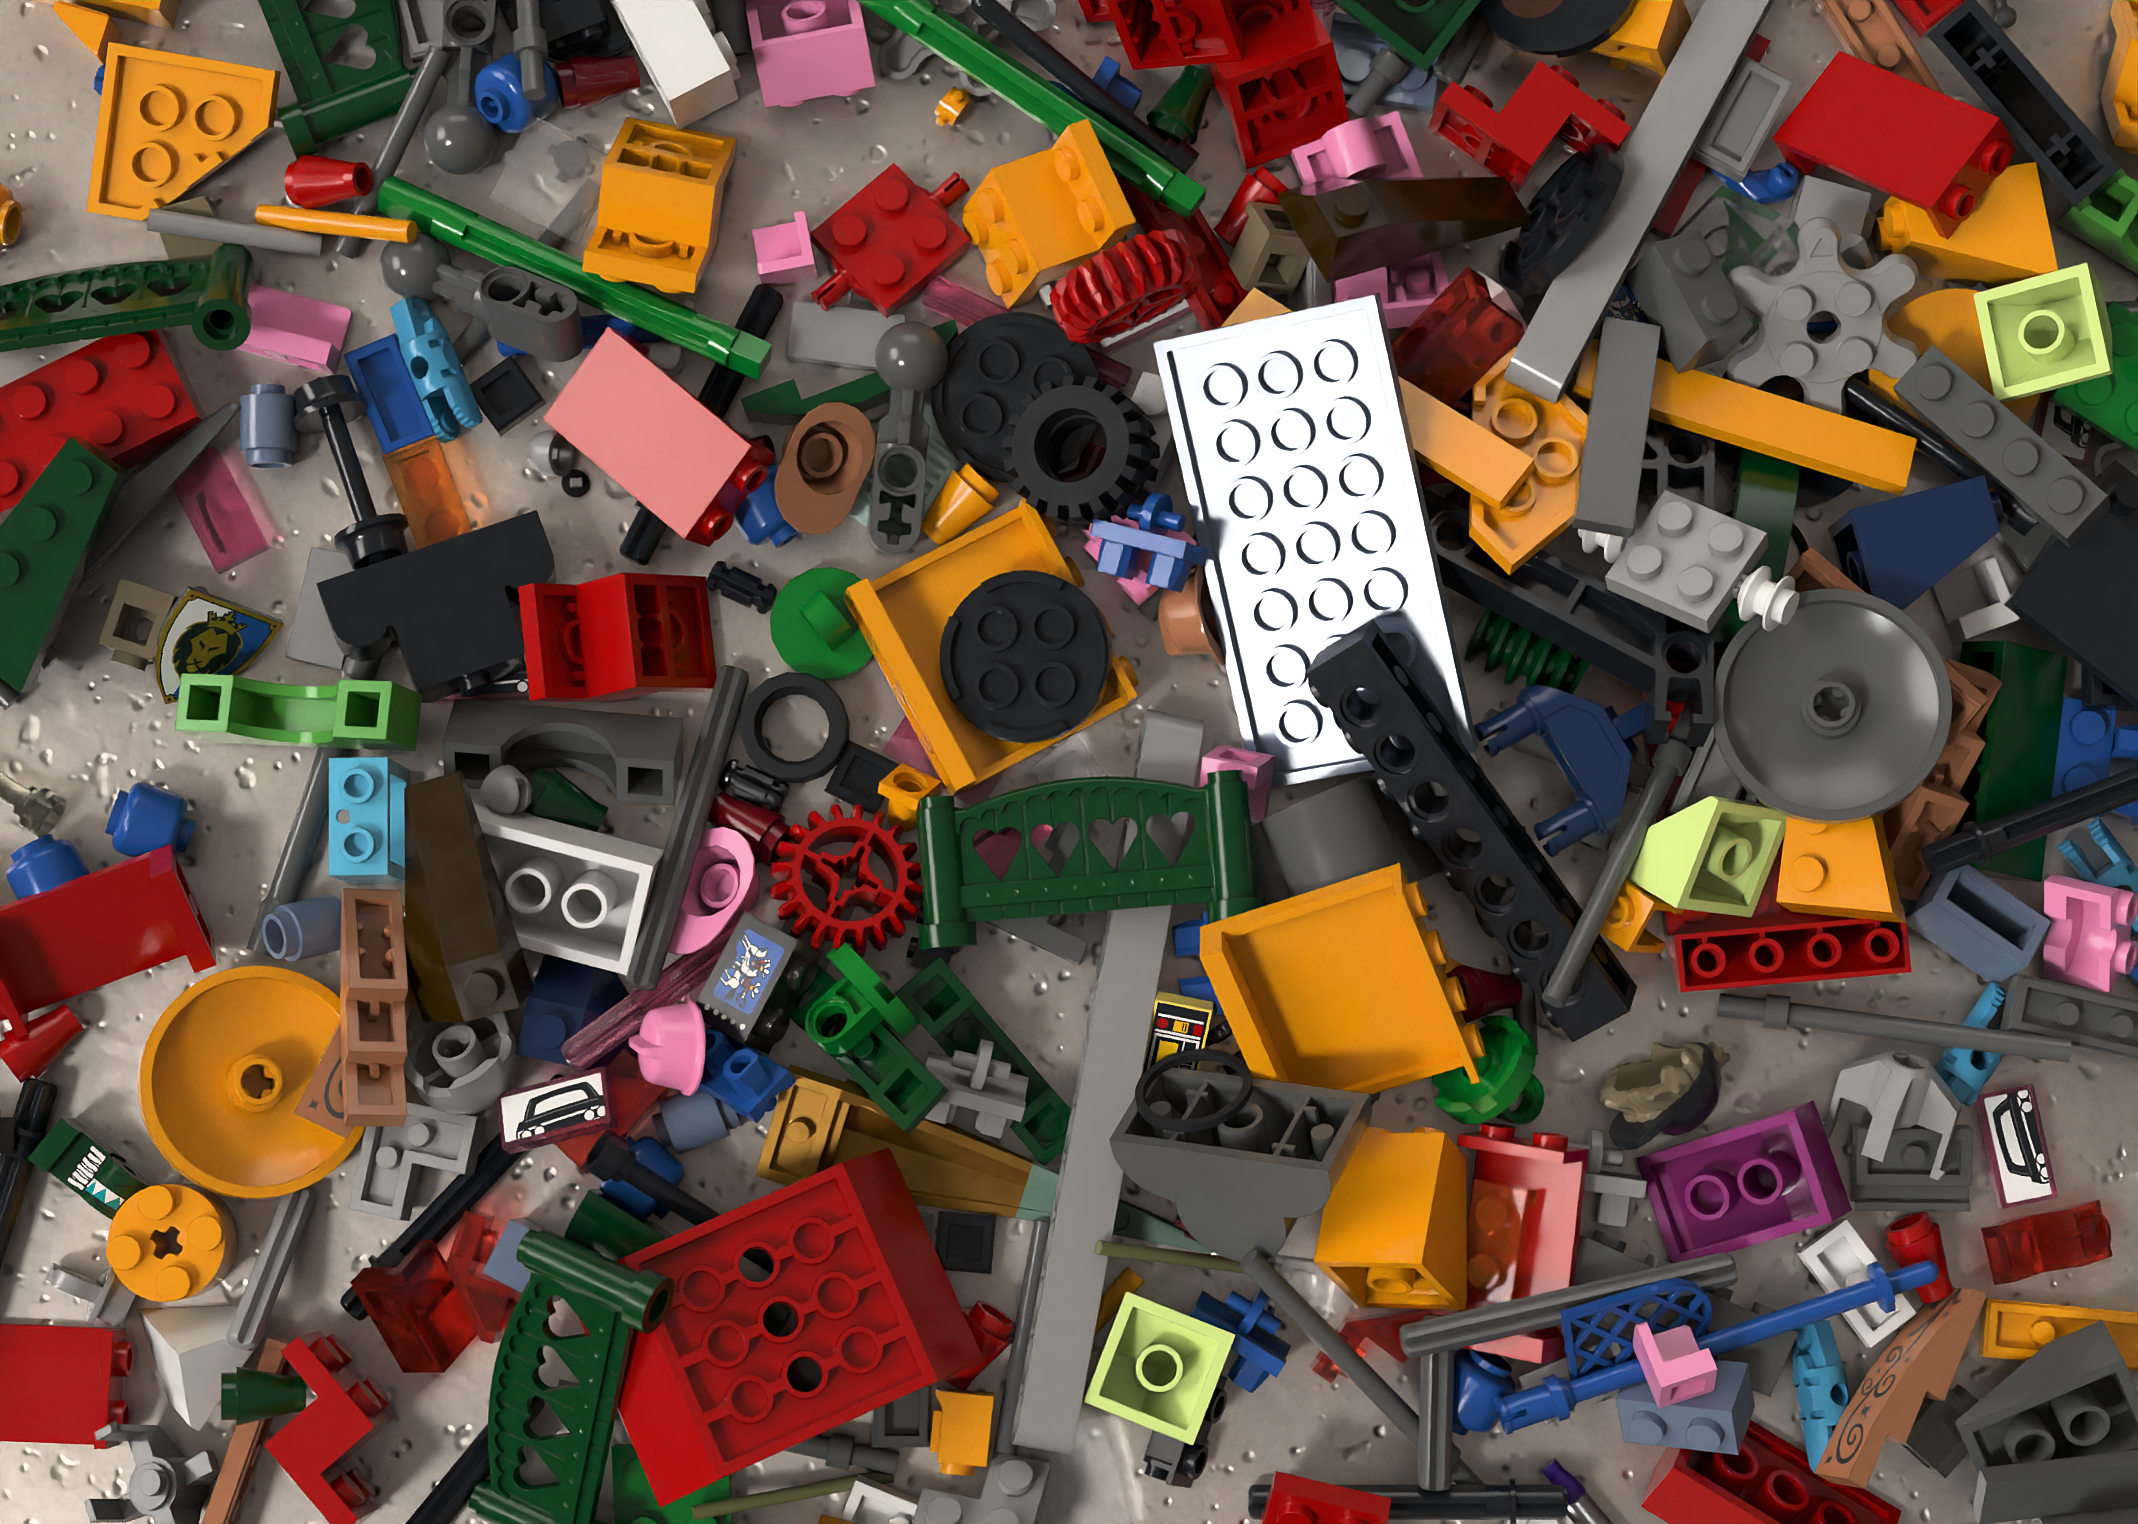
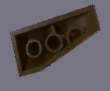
(1384, 221)
(457, 922)

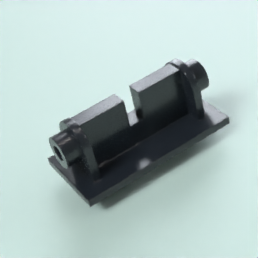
(1178, 1461)

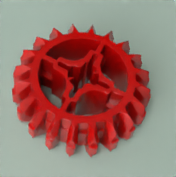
(1125, 286)
(828, 870)

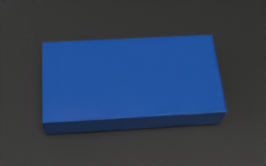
(390, 394)

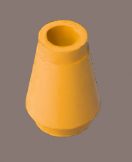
(959, 505)

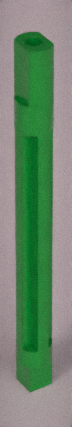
(1039, 99)
(620, 299)

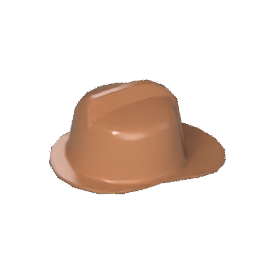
(823, 467)
(1189, 619)

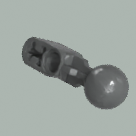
(457, 133)
(512, 302)
(910, 362)

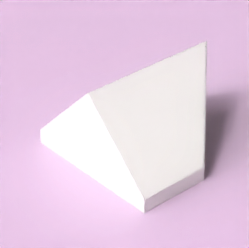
(191, 1355)

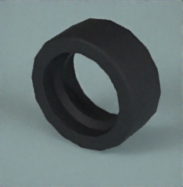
(764, 697)

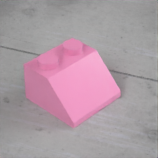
(808, 49)

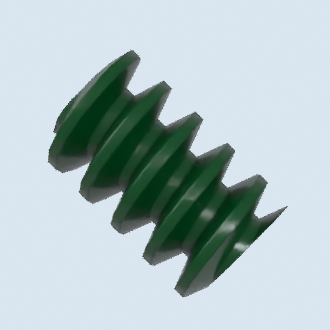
(1523, 655)

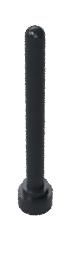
(1080, 84)
(1935, 447)
(615, 1161)

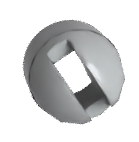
(541, 454)
(506, 791)

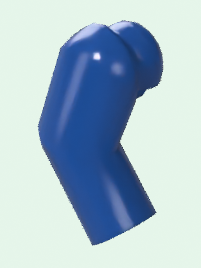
(1766, 185)

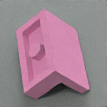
(296, 329)

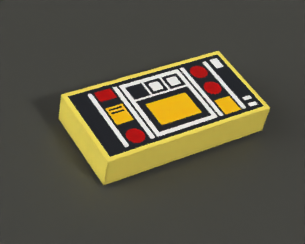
(1177, 1026)

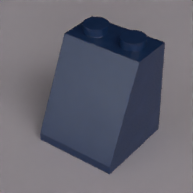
(1915, 539)

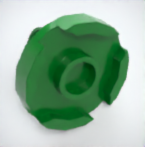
(816, 627)
(864, 1001)
(1502, 1074)

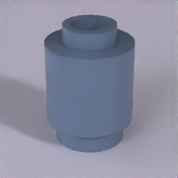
(268, 427)
(304, 928)
(693, 1121)

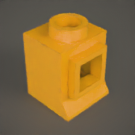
(1629, 917)
(961, 1430)

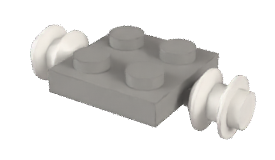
(1693, 565)

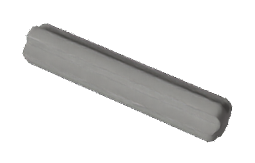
(270, 1269)

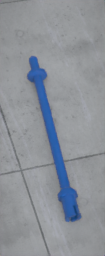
(1559, 1397)

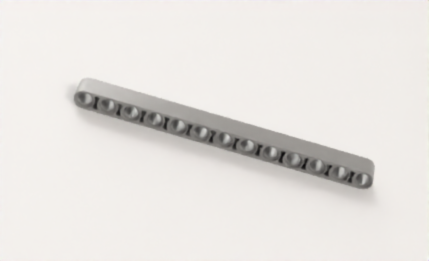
(1103, 1091)

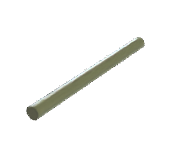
(1167, 1256)
(784, 1495)

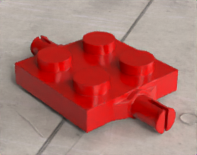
(890, 240)

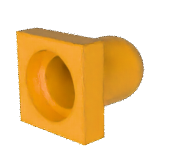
(904, 789)

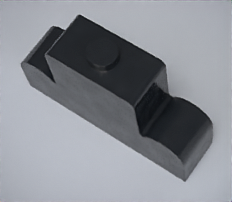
(2026, 104)
(444, 606)

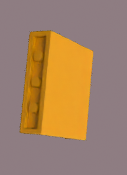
(904, 626)
(1342, 988)

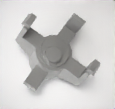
(1898, 1093)

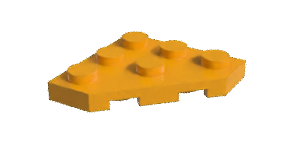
(171, 125)
(1548, 496)

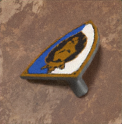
(208, 638)

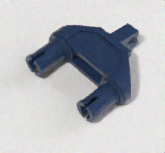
(1589, 747)

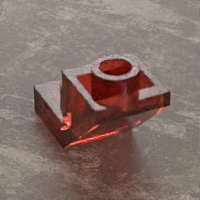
(2047, 1241)
(485, 1298)
(1379, 1328)

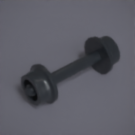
(327, 406)

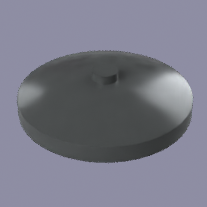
(1832, 708)

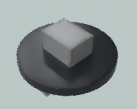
(575, 483)

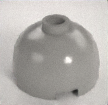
(462, 1064)

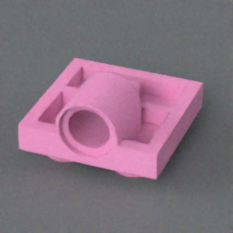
(1359, 151)
(1403, 287)

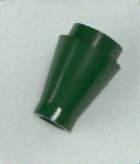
(1182, 106)
(564, 802)
(260, 1395)

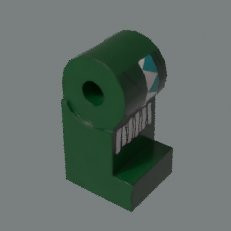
(88, 1166)

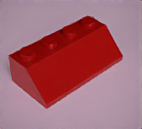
(1759, 1486)

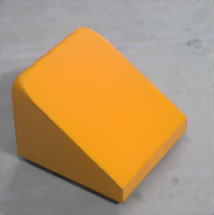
(90, 26)

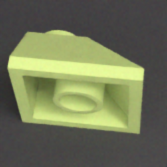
(2045, 332)
(1711, 856)
(1158, 1368)

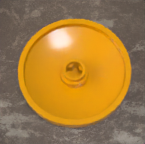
(227, 1078)

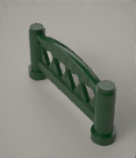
(333, 96)
(211, 303)
(964, 890)
(611, 1305)

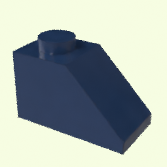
(565, 1002)

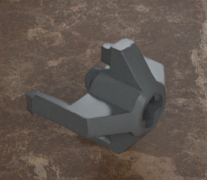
(162, 1483)

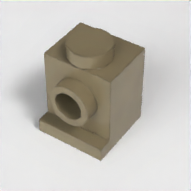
(1268, 251)
(130, 607)

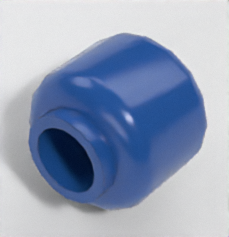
(501, 96)
(761, 518)
(149, 820)
(44, 866)
(658, 1159)
(1477, 1382)

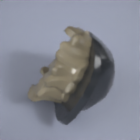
(1665, 1093)

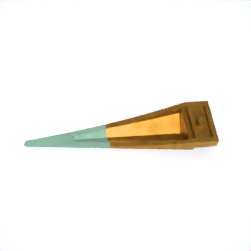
(943, 1166)

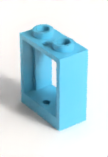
(373, 841)

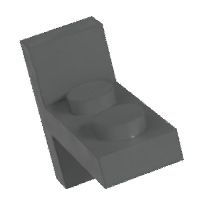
(1036, 929)

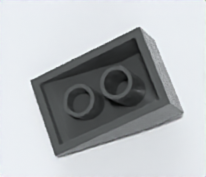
(2057, 1405)

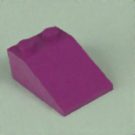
(1745, 1184)

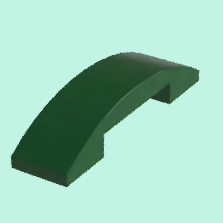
(785, 407)
(1766, 501)
(960, 1023)
(878, 1063)

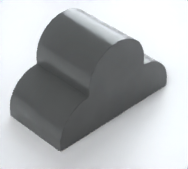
(1336, 839)
(1251, 1175)

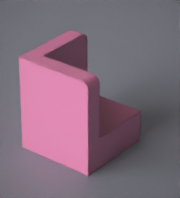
(785, 253)
(1255, 768)
(1674, 1364)

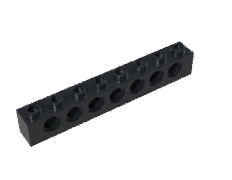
(1371, 662)

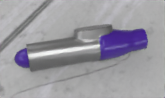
(1580, 1504)

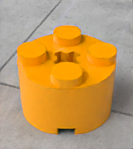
(140, 1250)

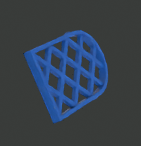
(1613, 1304)

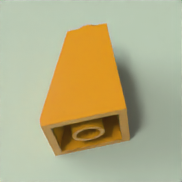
(1996, 245)
(1399, 1223)

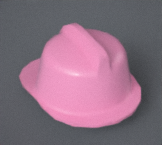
(718, 890)
(672, 1046)

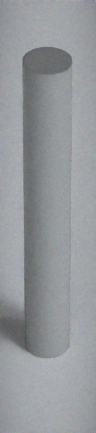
(234, 232)

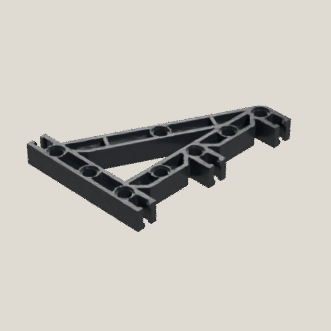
(1580, 611)

